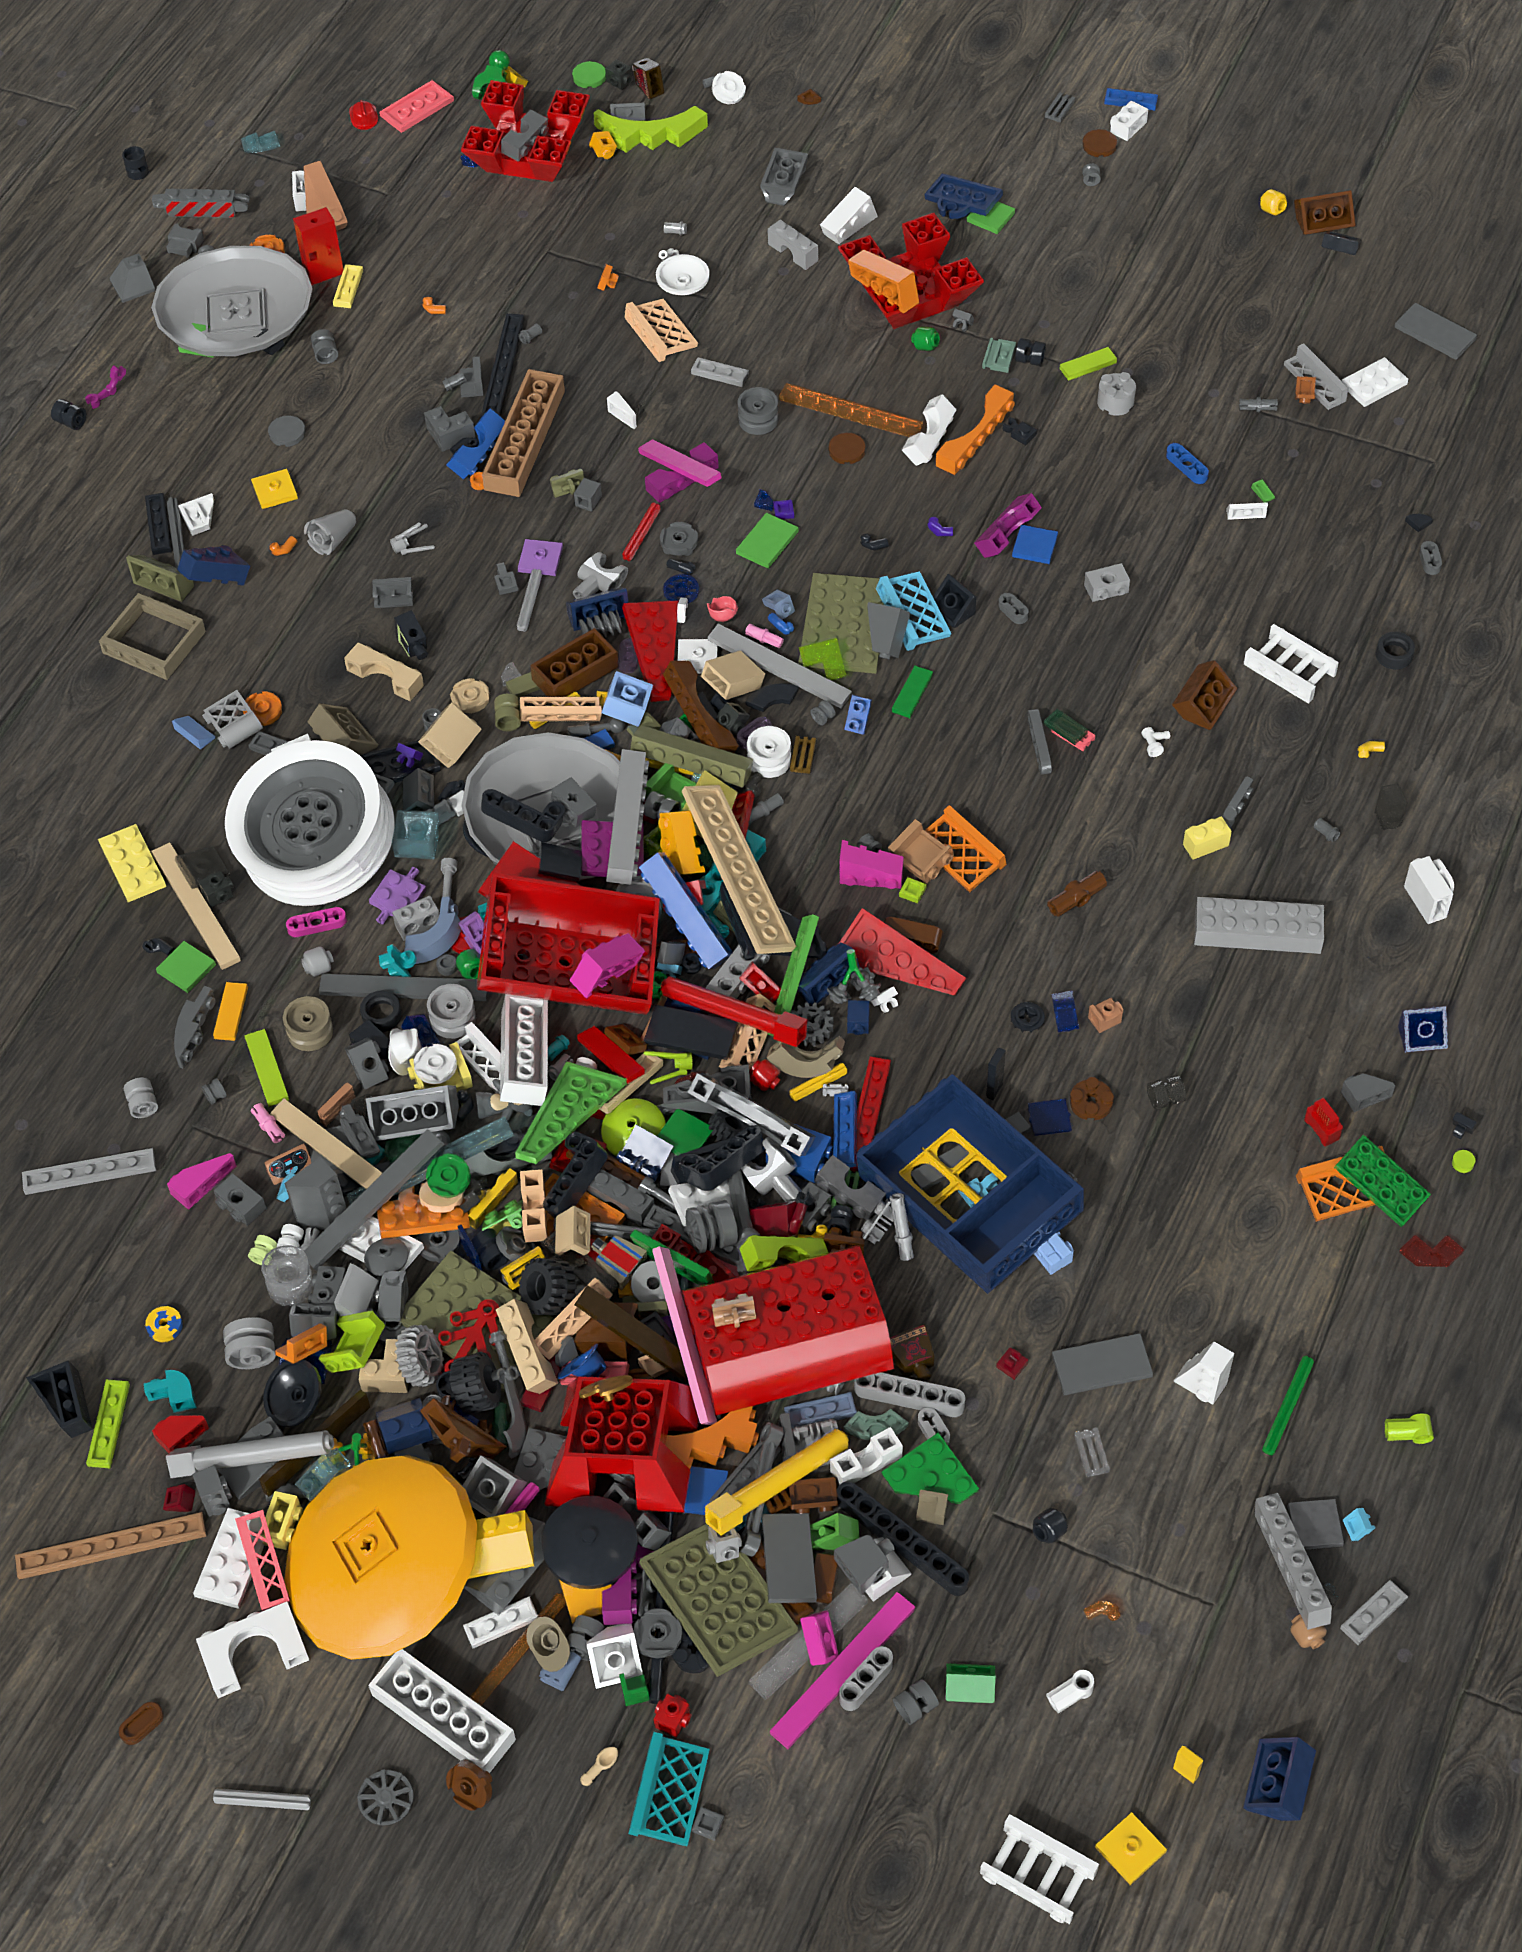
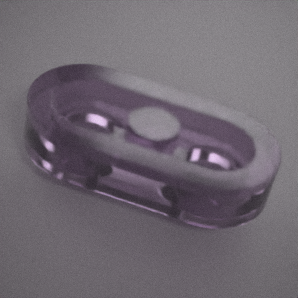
(627, 657)
(745, 732)

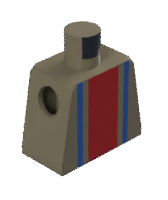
(619, 1258)

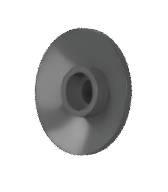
(393, 1260)

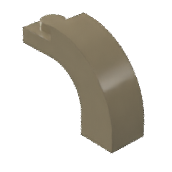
(805, 1063)

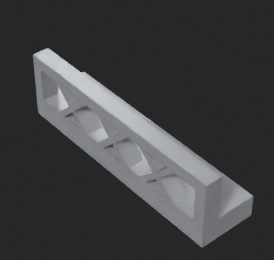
(1324, 376)

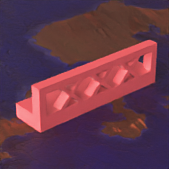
(254, 1566)

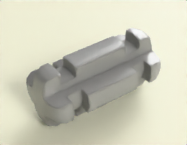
(834, 1089)

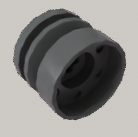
(711, 1226)

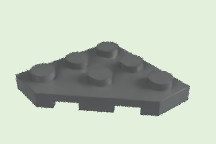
(537, 1457)

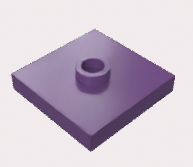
(541, 556)

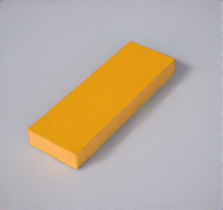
(230, 1011)

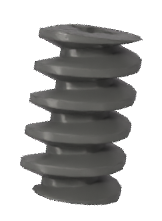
(602, 625)

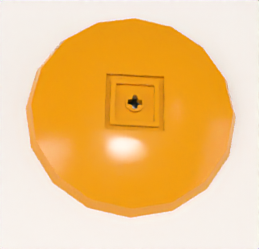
(410, 1577)

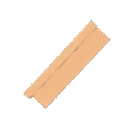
(559, 711)
(743, 1034)
(566, 1323)

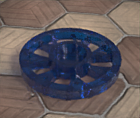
(681, 589)

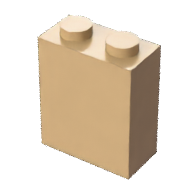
(733, 675)
(450, 735)

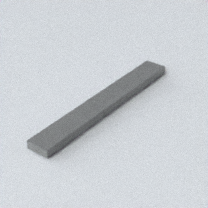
(780, 666)

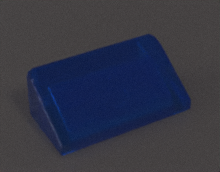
(425, 1032)

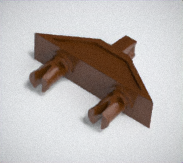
(459, 1433)

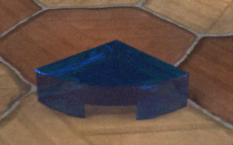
(763, 501)

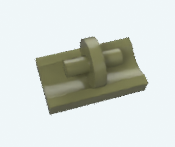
(566, 483)

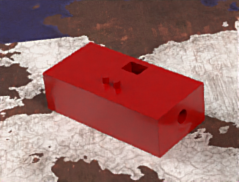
(318, 245)

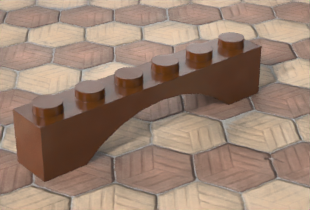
(682, 680)

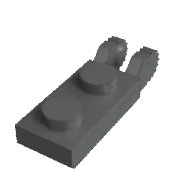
(1236, 804)

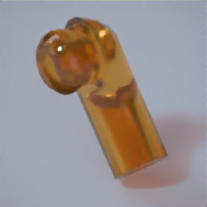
(1103, 1607)

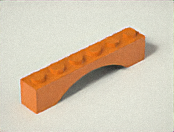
(956, 452)

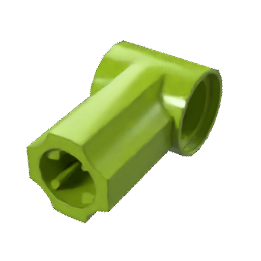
(1414, 1428)

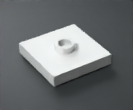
(696, 651)

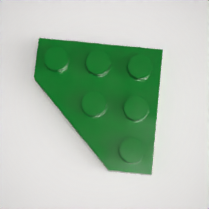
(933, 1469)

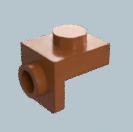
(1305, 389)

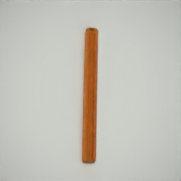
(514, 1654)

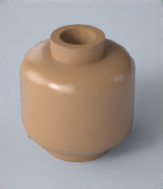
(1307, 1638)

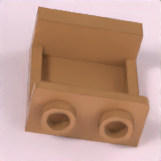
(921, 852)

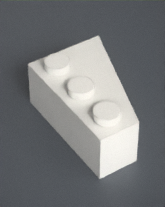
(849, 216)
(1207, 1372)

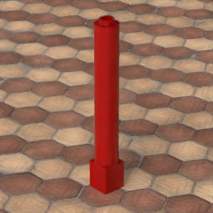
(785, 1027)

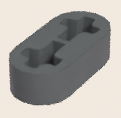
(1434, 557)
(1010, 610)

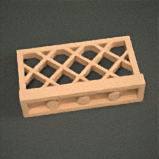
(648, 332)

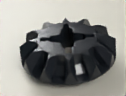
(1033, 1011)

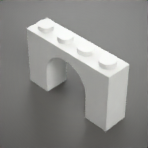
(219, 1645)

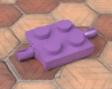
(396, 892)

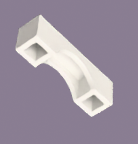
(938, 415)

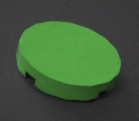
(589, 74)

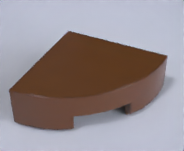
(809, 97)

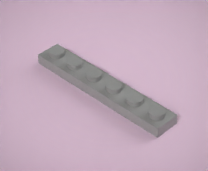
(88, 1171)

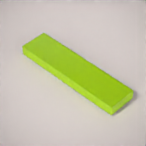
(266, 1067)
(108, 1424)

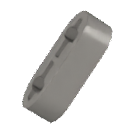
(938, 1424)

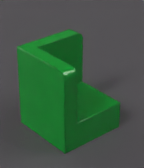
(634, 1689)

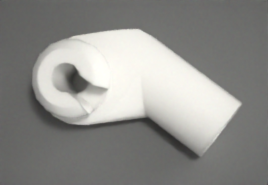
(669, 253)

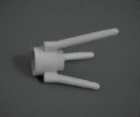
(400, 541)

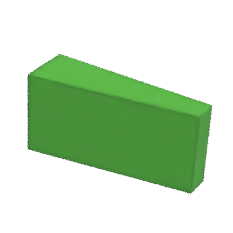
(1262, 491)

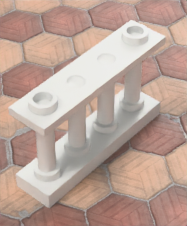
(1283, 677)
(1060, 1856)

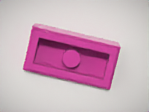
(819, 1638)

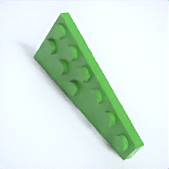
(569, 1104)

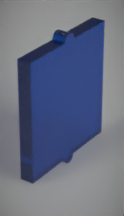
(1049, 1117)
(468, 1247)

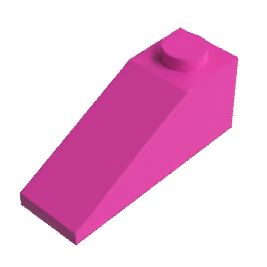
(199, 1179)

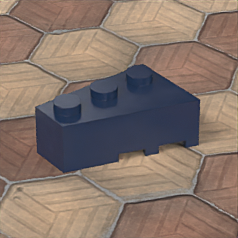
(213, 563)

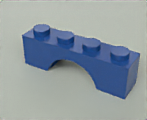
(466, 458)

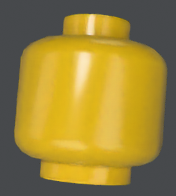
(1273, 202)

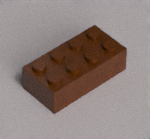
(574, 665)

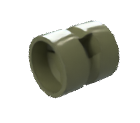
(507, 712)

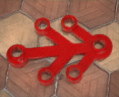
(473, 1333)

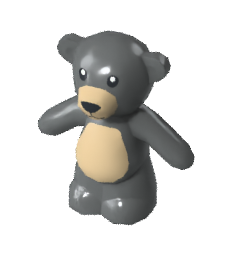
(490, 1104)

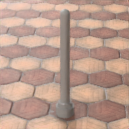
(448, 868)

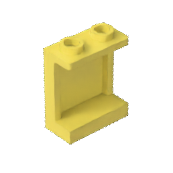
(461, 1077)

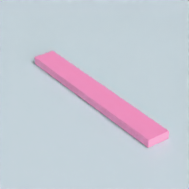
(684, 1336)

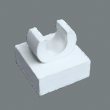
(884, 997)

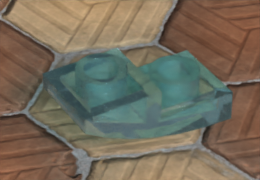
(254, 143)

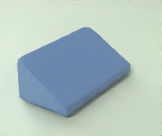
(193, 731)

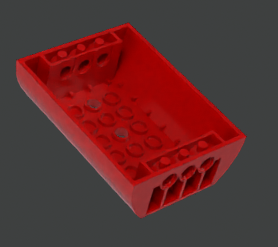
(559, 924)
(795, 1349)

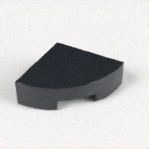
(1418, 521)

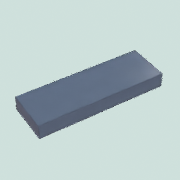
(823, 1409)

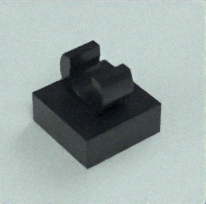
(1463, 1124)

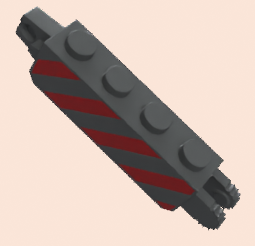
(201, 203)

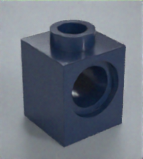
(858, 1017)

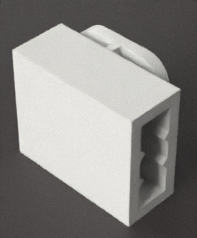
(1430, 888)

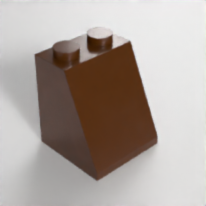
(609, 1344)

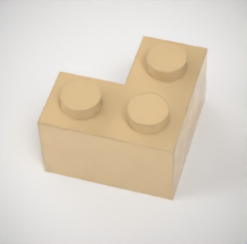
(383, 1374)

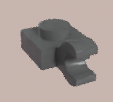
(505, 581)

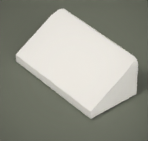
(1247, 511)

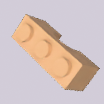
(533, 1212)

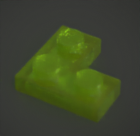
(826, 653)

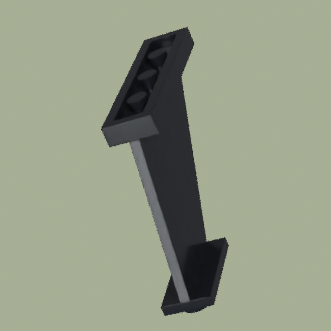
(817, 949)

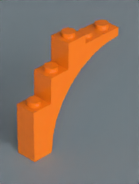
(709, 1444)

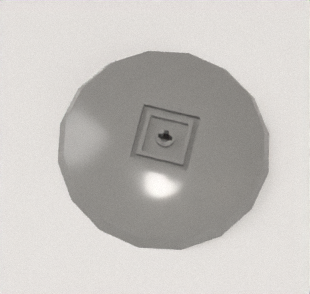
(254, 281)
(527, 772)

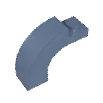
(440, 937)

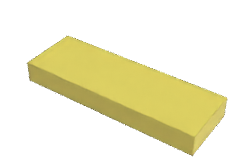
(348, 286)

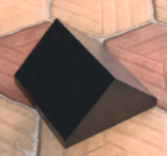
(955, 601)

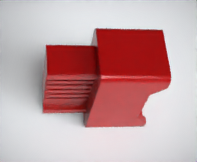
(1324, 1122)

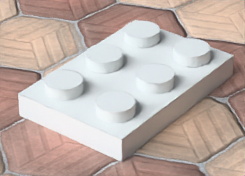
(1375, 382)
(689, 1196)

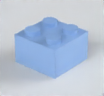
(627, 698)

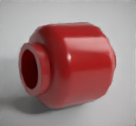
(764, 1075)

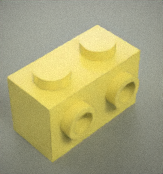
(1207, 837)
(281, 1518)

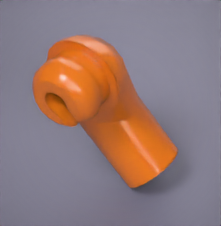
(432, 308)
(283, 549)

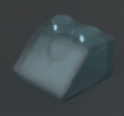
(416, 834)

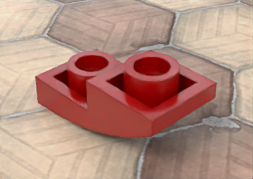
(672, 1240)

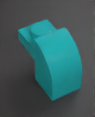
(176, 1387)

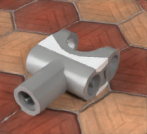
(598, 578)
(774, 1173)

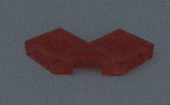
(1423, 1255)

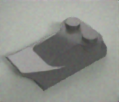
(783, 175)

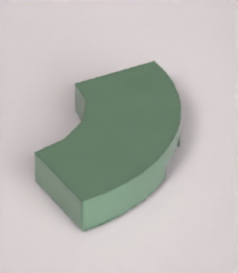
(867, 1426)

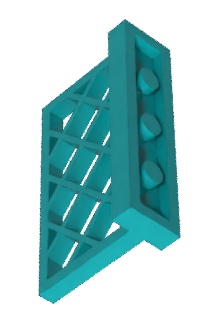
(648, 1783)

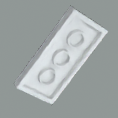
(370, 1233)
(227, 1568)

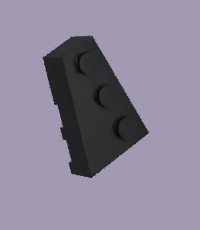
(64, 1397)

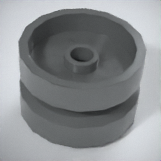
(758, 411)

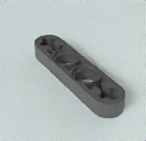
(1039, 741)

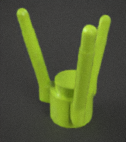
(681, 1060)

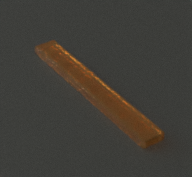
(850, 410)

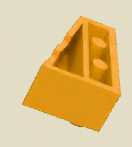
(678, 841)

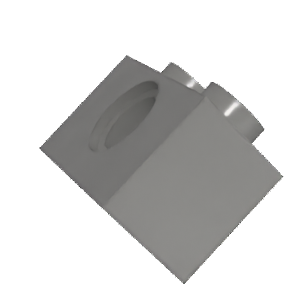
(1107, 582)

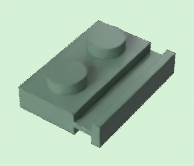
(999, 355)

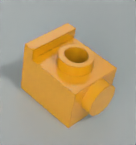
(605, 147)

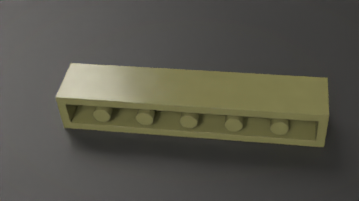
(692, 755)

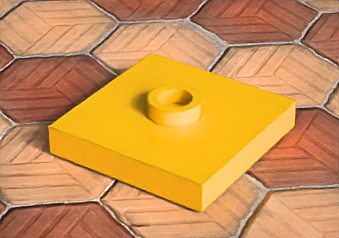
(274, 488)
(1131, 1848)

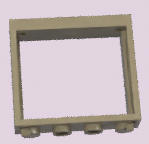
(112, 647)

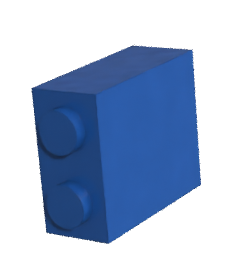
(812, 1163)

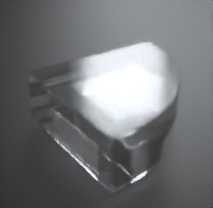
(509, 673)

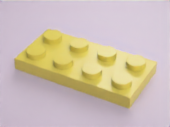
(132, 863)

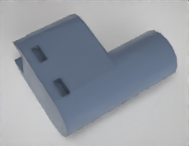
(560, 1678)

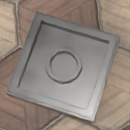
(1316, 1523)

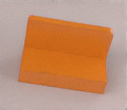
(304, 1344)

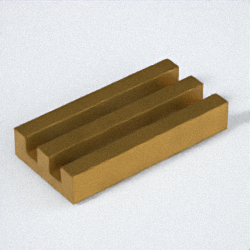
(804, 742)

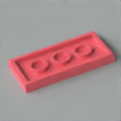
(416, 106)

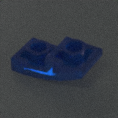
(1065, 1011)

